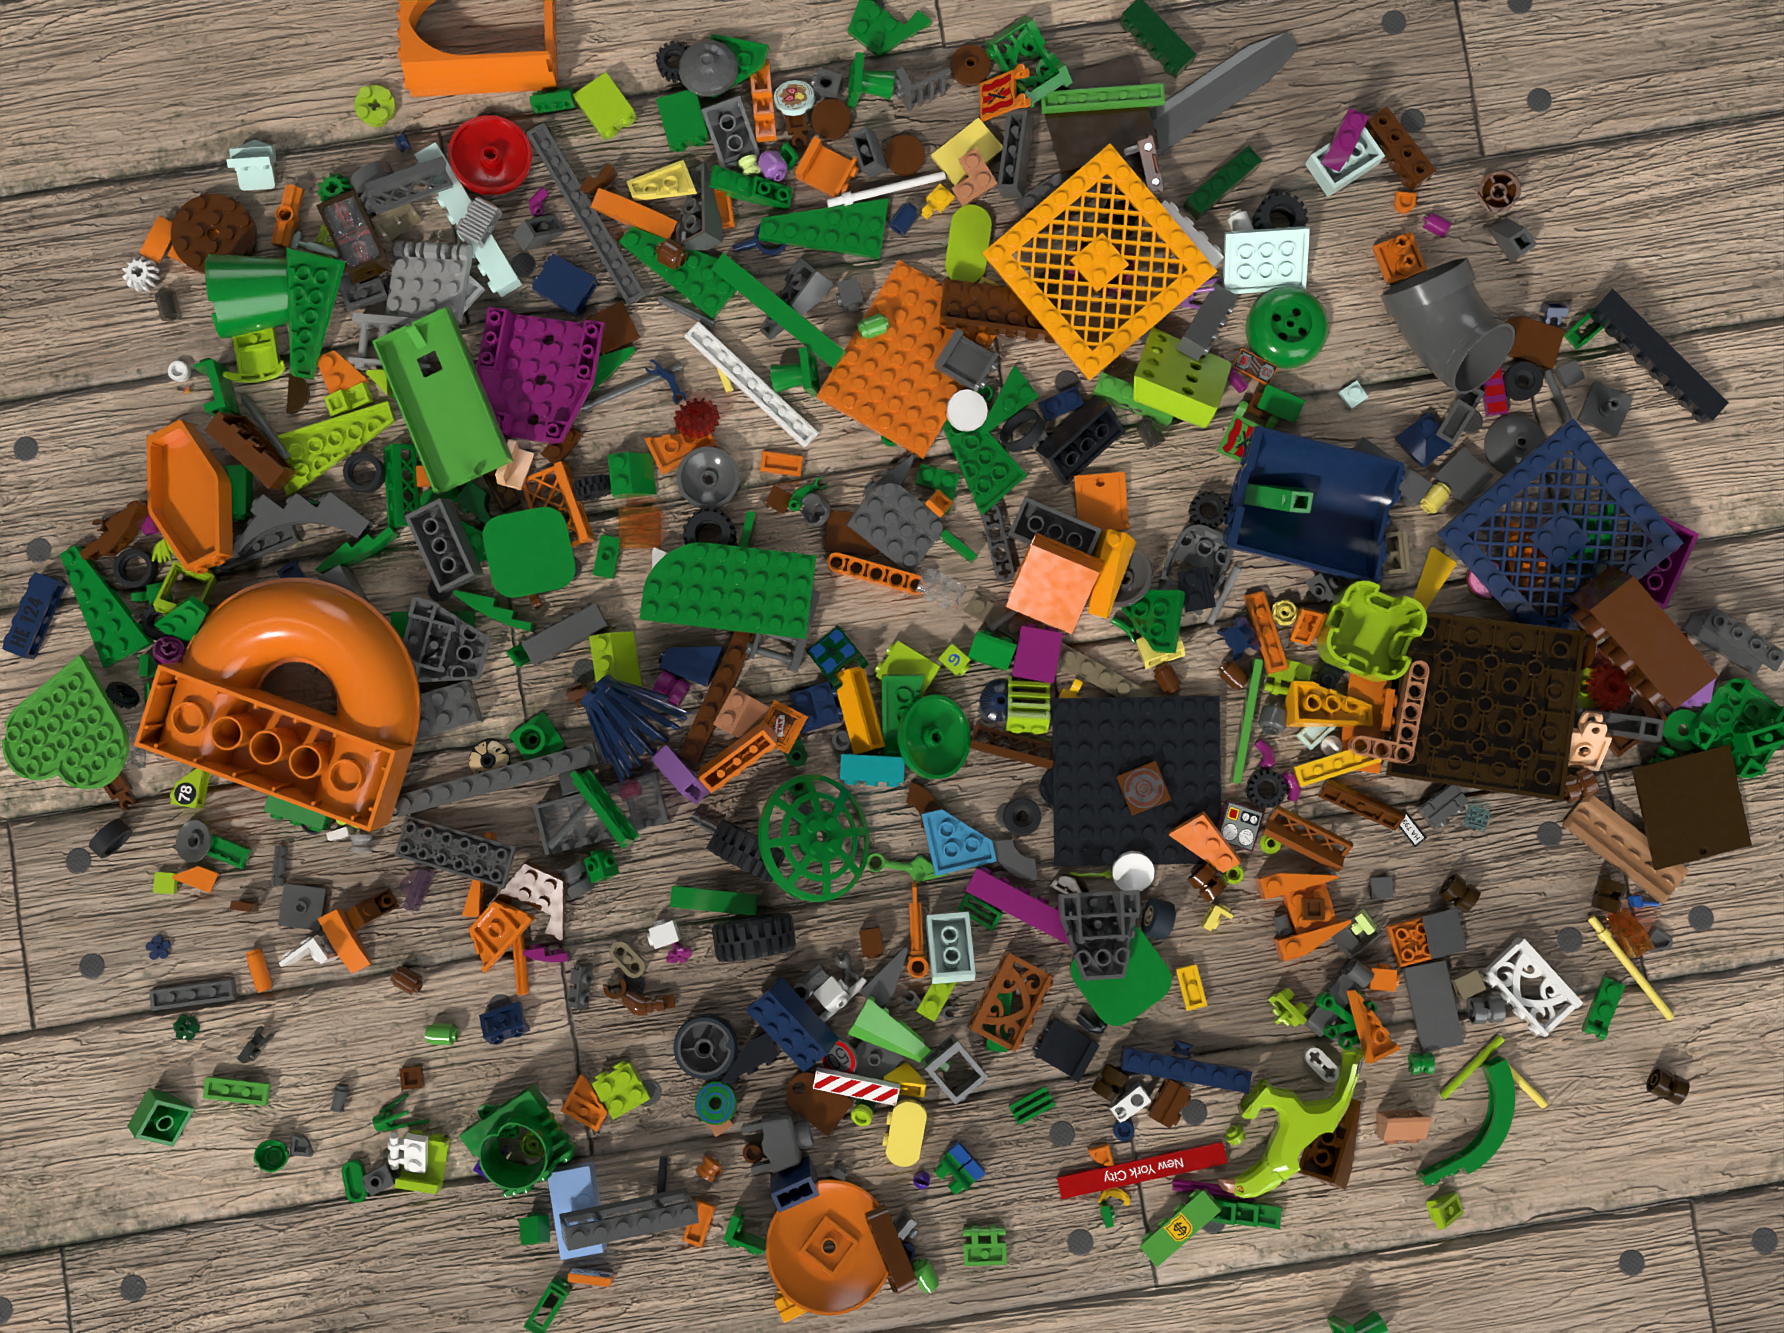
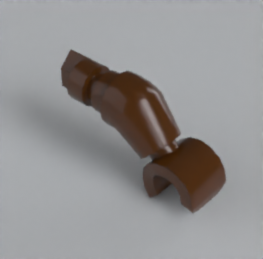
(640, 1004)

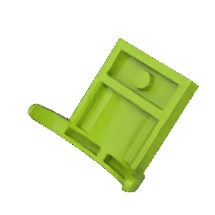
(256, 357)

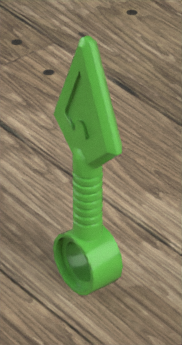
(919, 868)

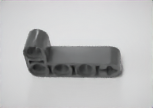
(1350, 976)

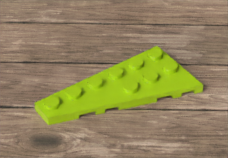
(326, 443)

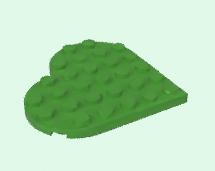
(67, 731)

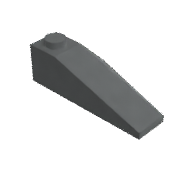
(802, 292)

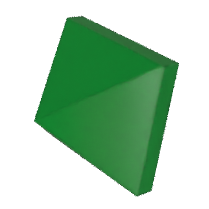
(789, 155)
(518, 655)

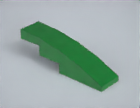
(351, 554)
(489, 607)
(713, 900)
(1248, 1213)

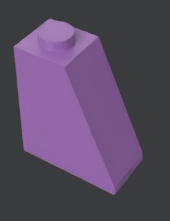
(680, 774)

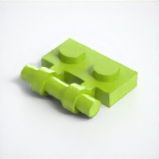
(1296, 672)

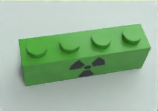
(1122, 395)

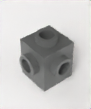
(1324, 586)

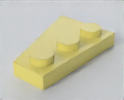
(662, 183)

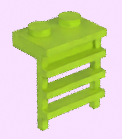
(1028, 716)

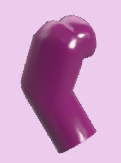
(535, 202)
(1268, 754)

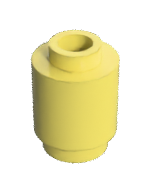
(1435, 498)

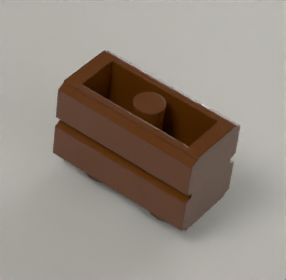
(1169, 1102)

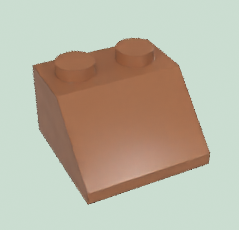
(740, 714)
(1402, 1125)

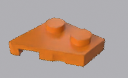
(338, 372)
(585, 1104)

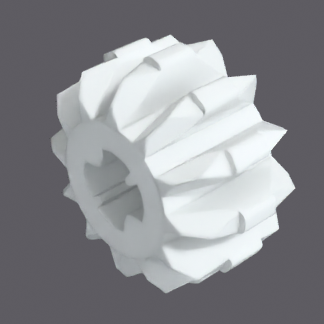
(134, 271)

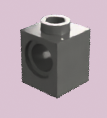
(830, 92)

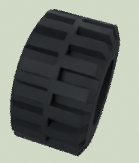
(1280, 204)
(707, 517)

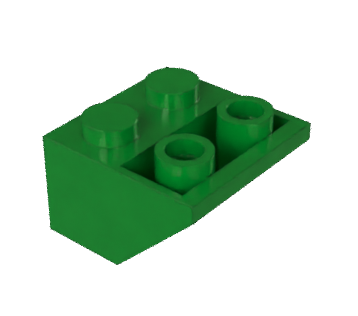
(991, 650)

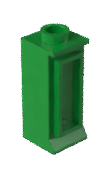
(1574, 339)
(242, 491)
(558, 1286)

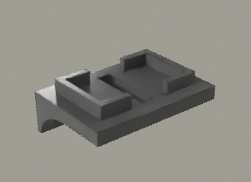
(1348, 942)

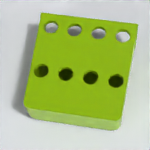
(1178, 382)

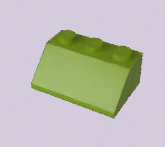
(616, 656)

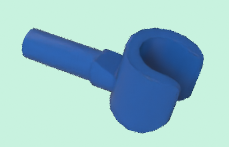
(1636, 901)

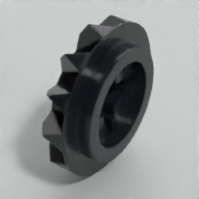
(129, 697)

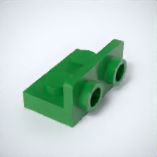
(552, 100)

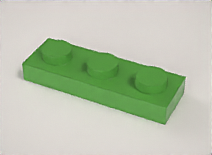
(237, 1090)

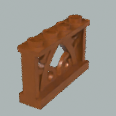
(982, 1013)

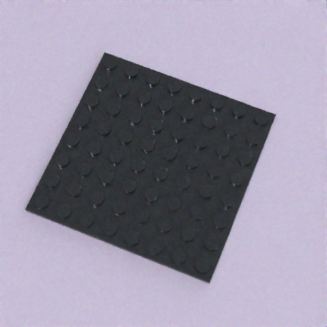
(1117, 734)

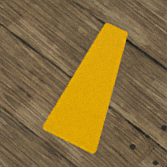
(1433, 576)

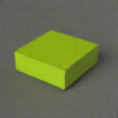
(164, 883)

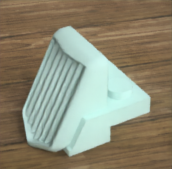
(254, 165)

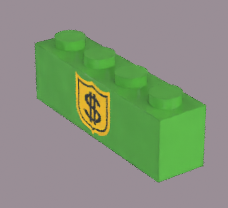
(1180, 1227)

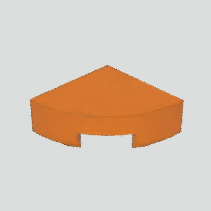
(1102, 1154)

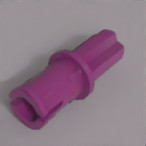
(1236, 380)

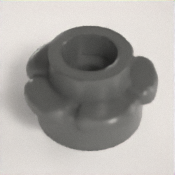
(838, 1172)

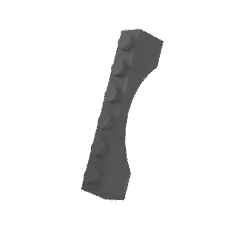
(1628, 725)

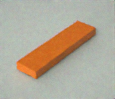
(1266, 631)

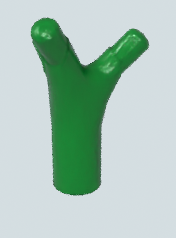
(1127, 627)

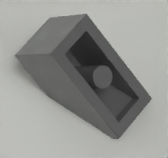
(538, 231)

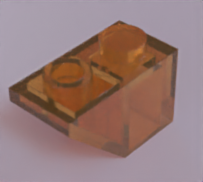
(1630, 933)

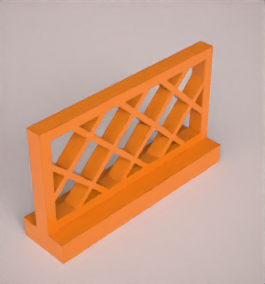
(574, 507)

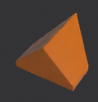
(1307, 625)

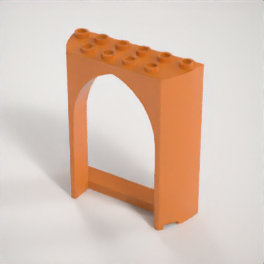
(442, 74)

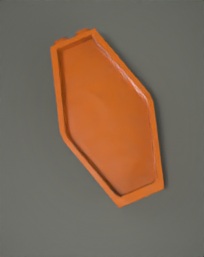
(189, 497)

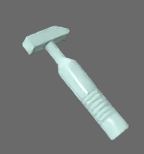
(313, 246)

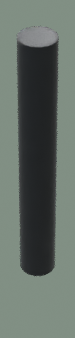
(662, 1174)

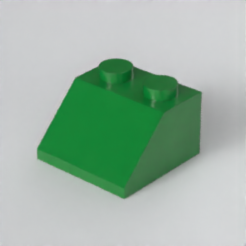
(631, 475)
(160, 1118)

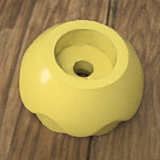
(1287, 606)

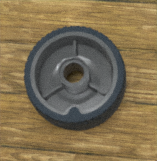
(717, 1034)

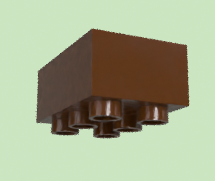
(1640, 639)

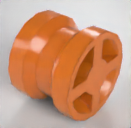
(708, 1168)

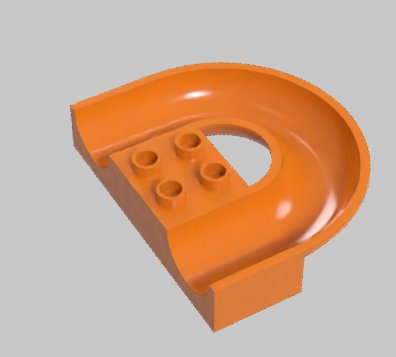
(223, 723)

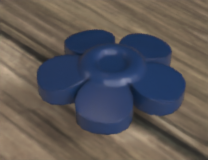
(158, 948)

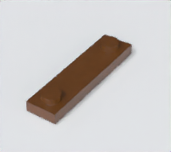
(1361, 804)

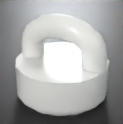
(1330, 745)

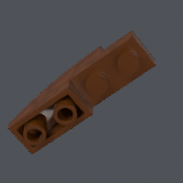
(120, 532)

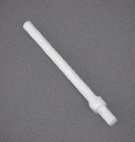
(848, 197)

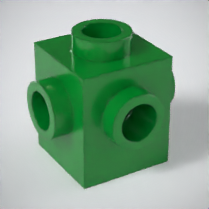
(601, 865)

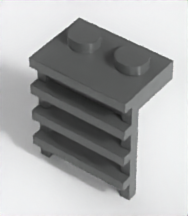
(913, 93)

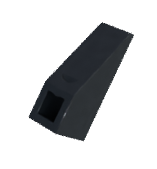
(756, 1052)

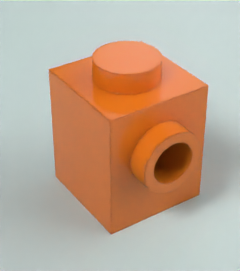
(1384, 978)

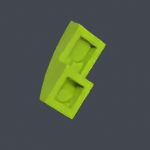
(348, 400)

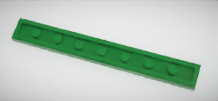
(779, 310)

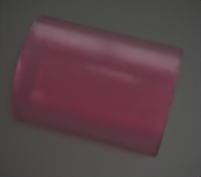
(630, 790)

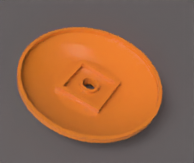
(823, 1280)

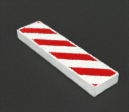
(856, 1086)

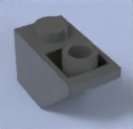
(1512, 239)

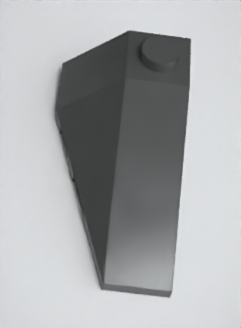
(701, 218)

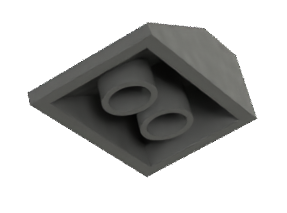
(730, 130)

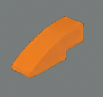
(344, 940)

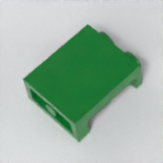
(682, 120)
(222, 388)

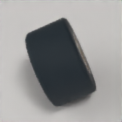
(1158, 918)

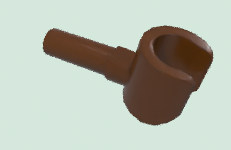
(100, 521)

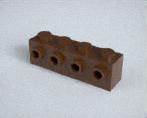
(1400, 149)

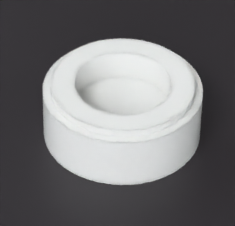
(179, 371)

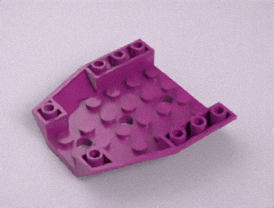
(516, 356)

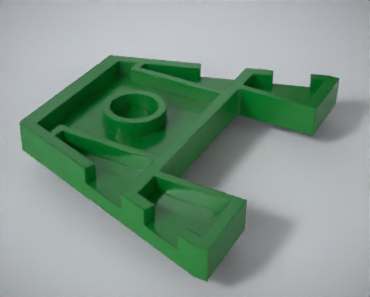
(880, 30)

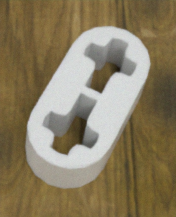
(1317, 1067)

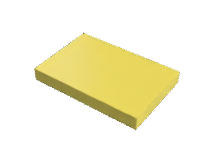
(973, 136)

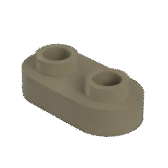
(625, 961)

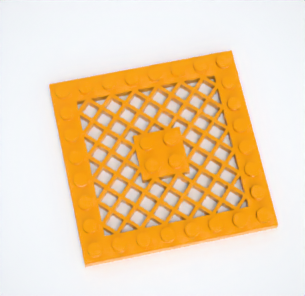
(1099, 262)

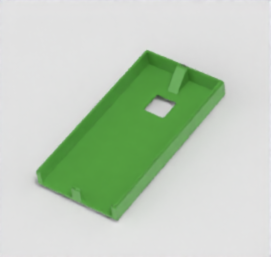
(447, 410)

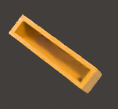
(859, 711)

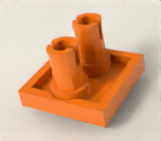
(1399, 258)

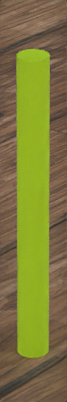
(1471, 1067)

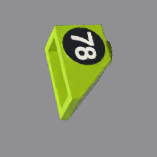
(191, 789)

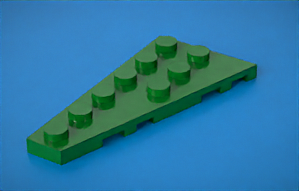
(311, 297)

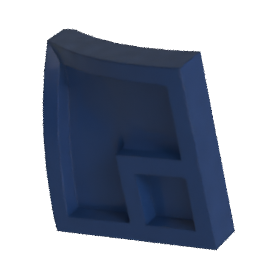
(1421, 442)

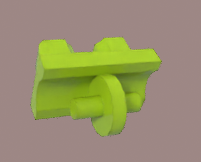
(1285, 1011)

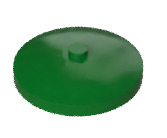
(934, 737)

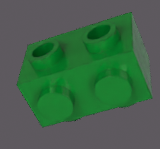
(1754, 739)

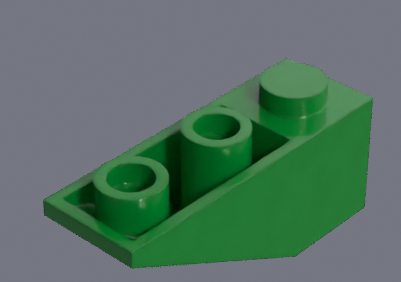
(1279, 497)

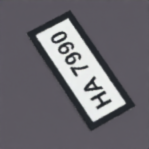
(1411, 830)

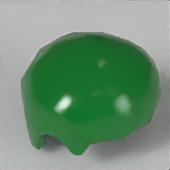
(271, 1155)

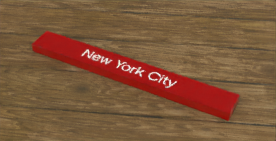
(1142, 1170)

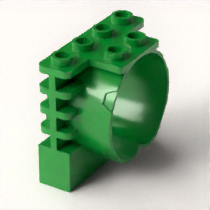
(526, 1110)

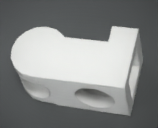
(1130, 1102)

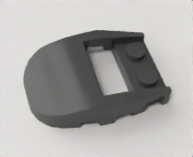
(1199, 548)

